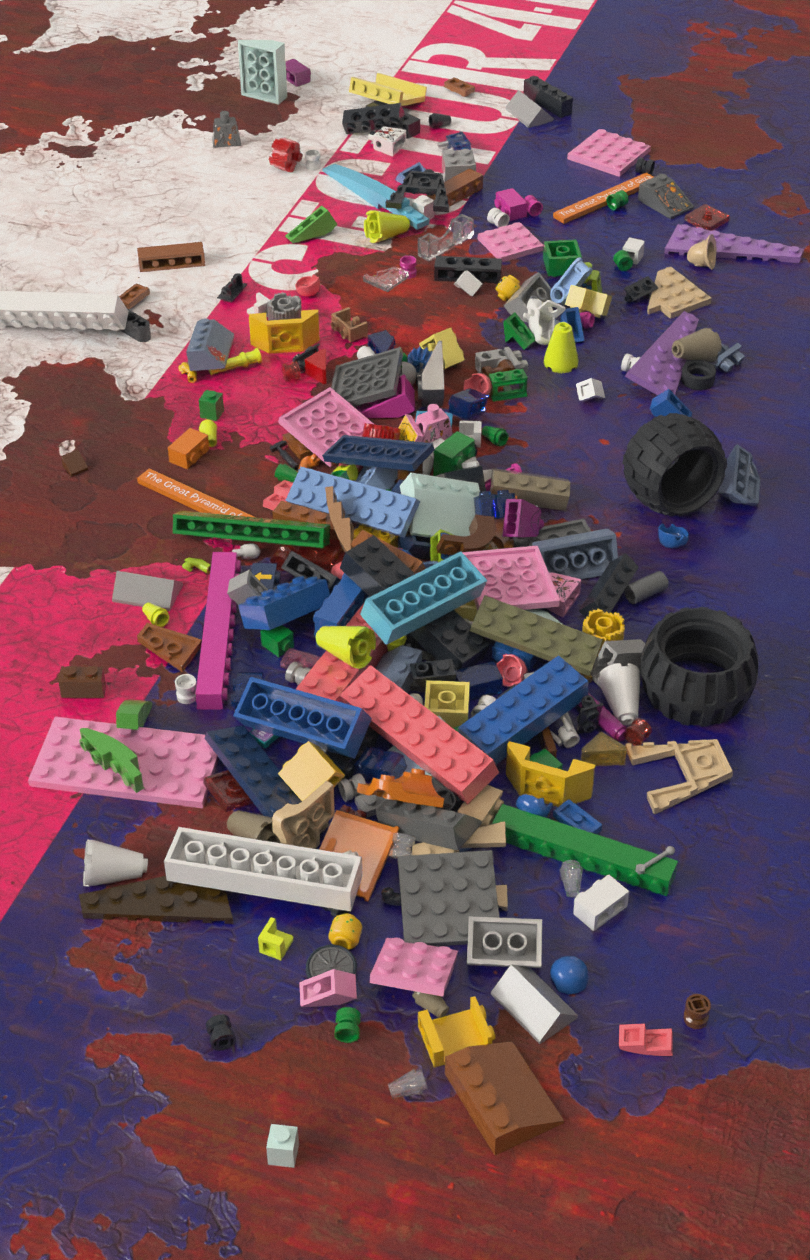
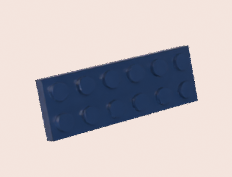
(378, 452)
(252, 769)

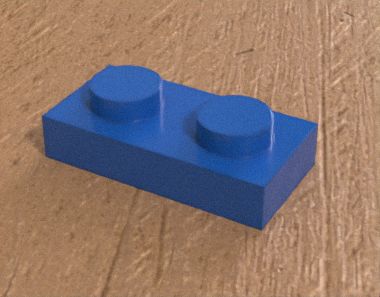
(574, 816)

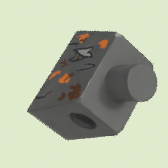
(225, 131)

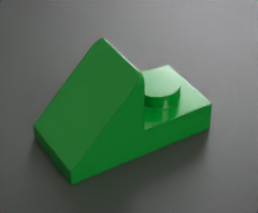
(516, 328)

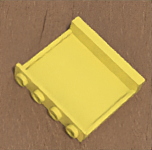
(389, 90)

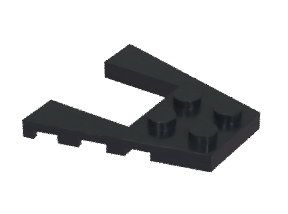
(423, 183)

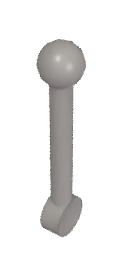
(640, 868)

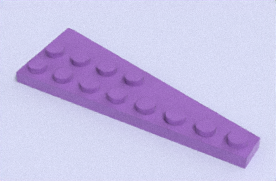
(658, 366)

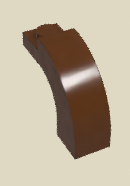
(481, 534)

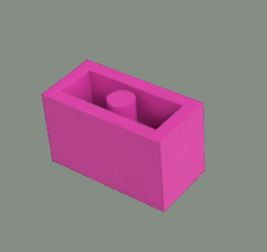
(511, 203)

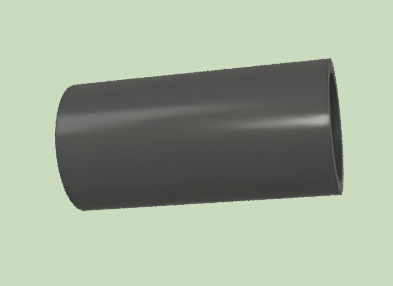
(646, 587)

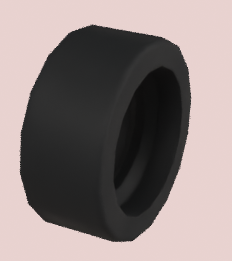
(698, 367)

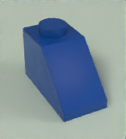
(668, 403)

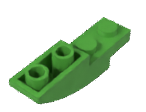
(114, 755)

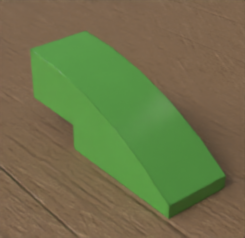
(132, 714)

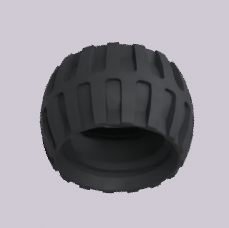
(705, 637)

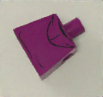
(521, 519)

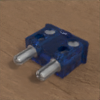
(455, 142)

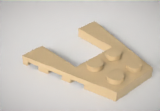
(699, 760)
(486, 836)

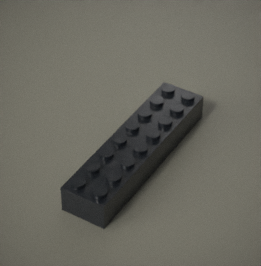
(447, 637)

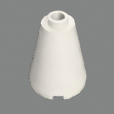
(621, 690)
(111, 864)

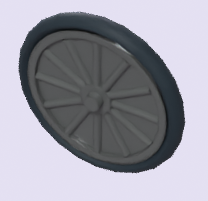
(329, 958)

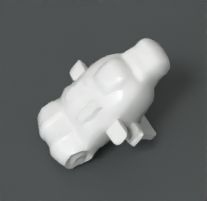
(542, 319)

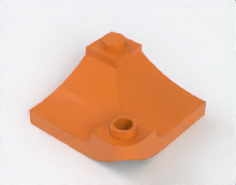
(410, 788)

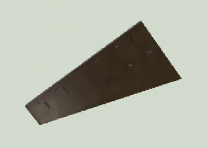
(158, 901)

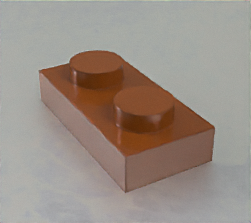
(459, 86)
(134, 295)
(296, 446)

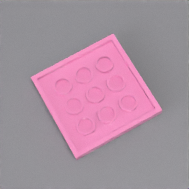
(609, 152)
(323, 422)
(515, 577)

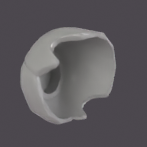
(409, 371)

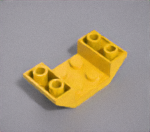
(284, 335)
(548, 782)

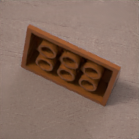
(501, 1094)

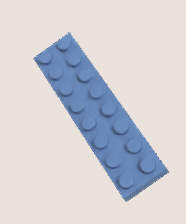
(361, 502)

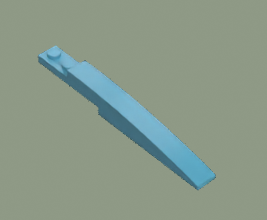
(374, 193)

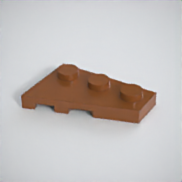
(170, 645)

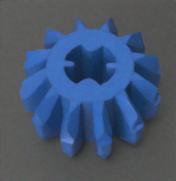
(419, 357)

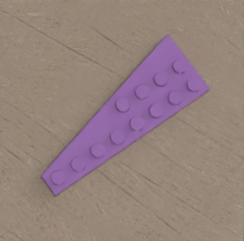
(731, 246)

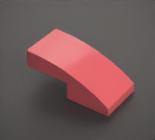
(280, 493)
(638, 1040)

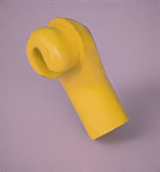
(191, 374)

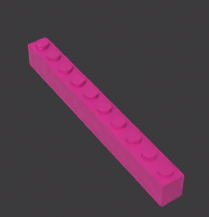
(217, 633)

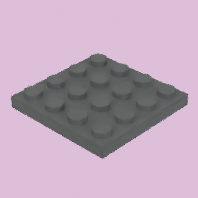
(368, 377)
(443, 892)

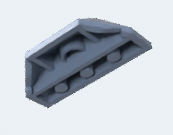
(741, 479)

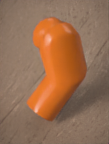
(309, 461)

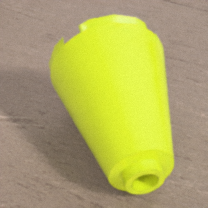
(384, 225)
(561, 350)
(348, 643)

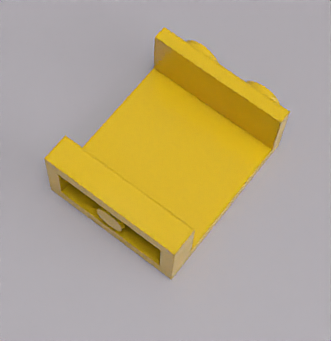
(454, 1031)

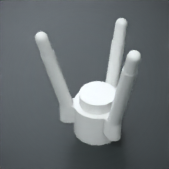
(567, 733)

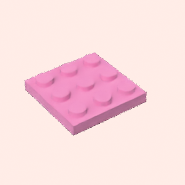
(510, 242)
(414, 966)

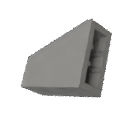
(618, 652)

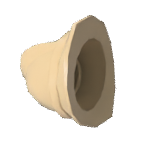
(703, 253)

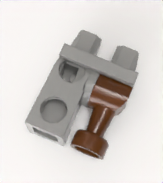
(499, 361)

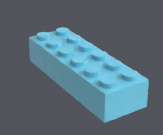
(423, 597)

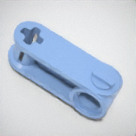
(575, 275)

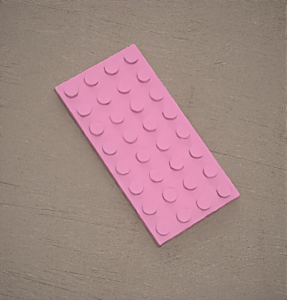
(169, 761)

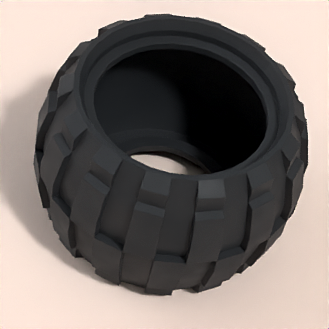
(695, 470)

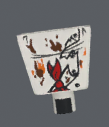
(388, 140)

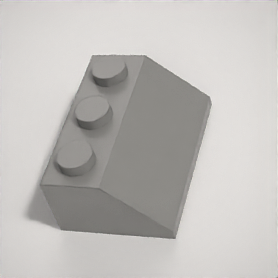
(532, 288)

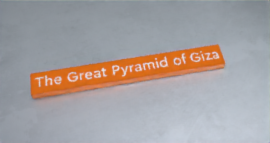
(598, 200)
(186, 494)

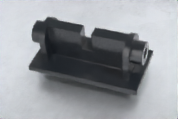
(232, 288)
(639, 289)
(300, 358)
(589, 715)

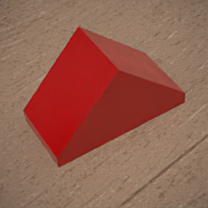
(316, 366)

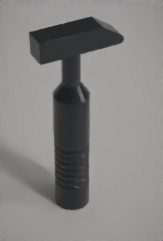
(284, 454)

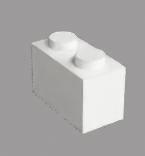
(600, 902)

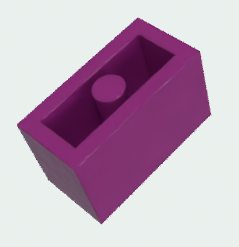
(297, 73)

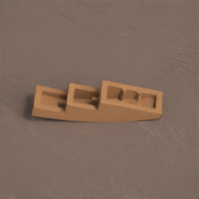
(341, 524)

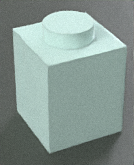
(282, 1145)

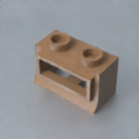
(348, 329)

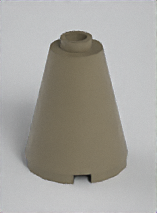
(698, 346)
(251, 826)

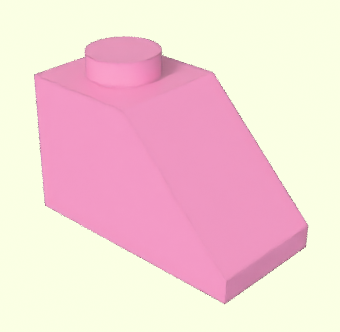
(328, 989)

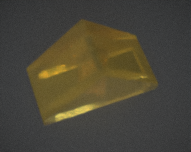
(604, 751)

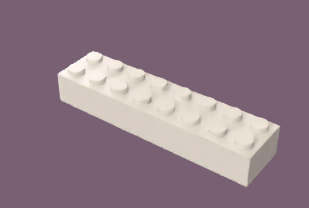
(62, 310)
(264, 868)

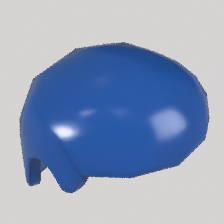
(673, 536)
(533, 805)
(569, 974)

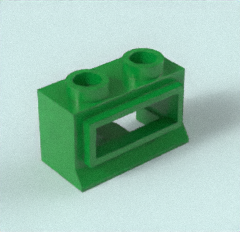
(506, 379)

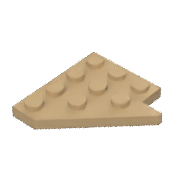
(675, 294)

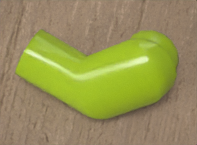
(198, 563)

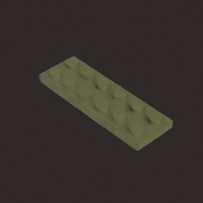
(535, 634)

